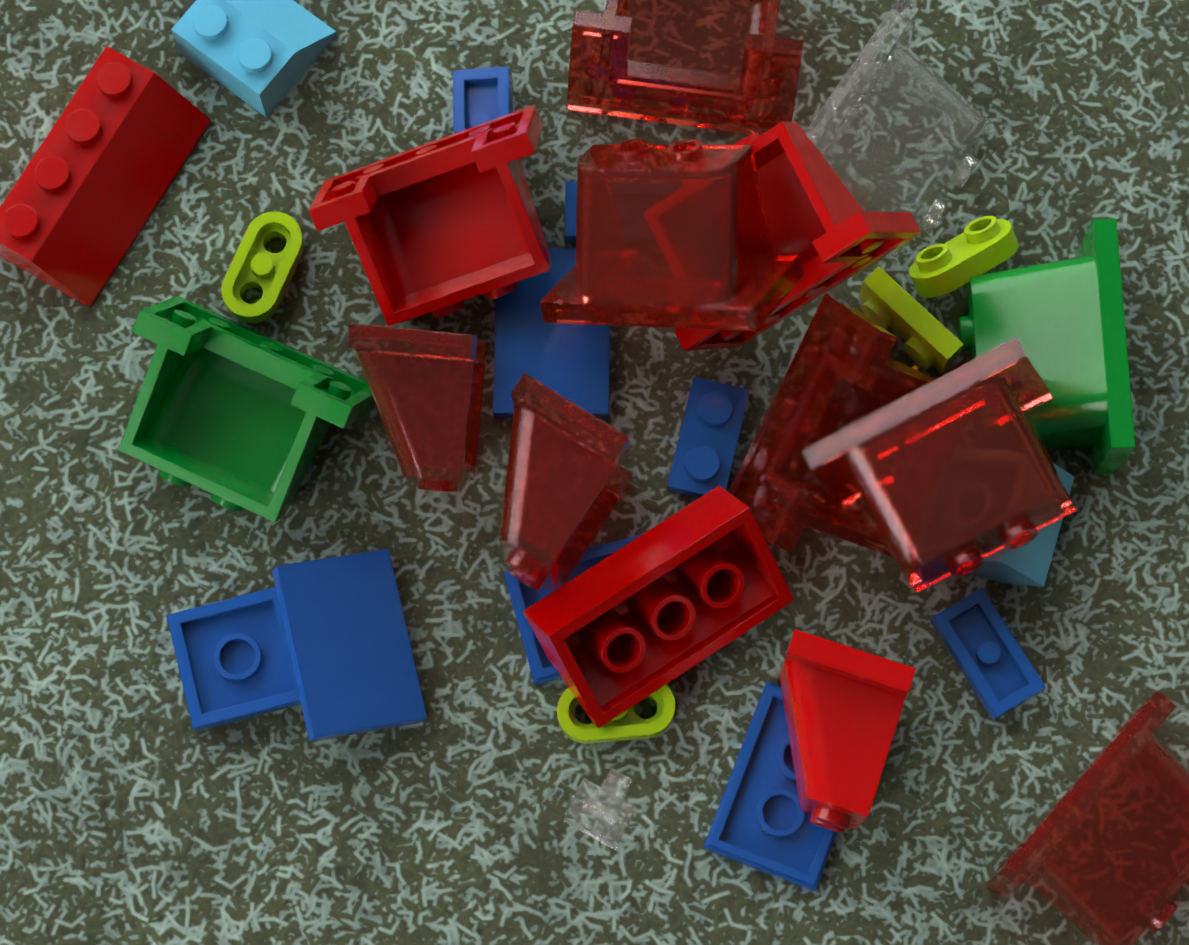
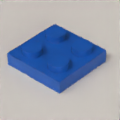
(234, 659)

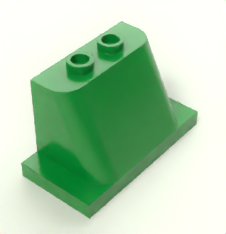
(1075, 335)
(234, 408)

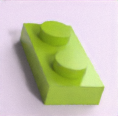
(925, 336)

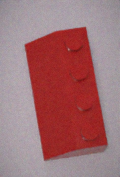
(98, 176)
(660, 605)

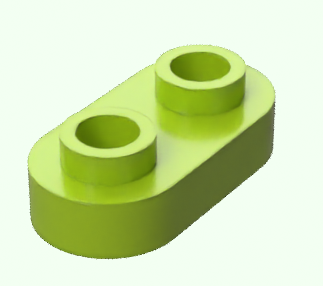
(975, 251)
(262, 269)
(623, 727)

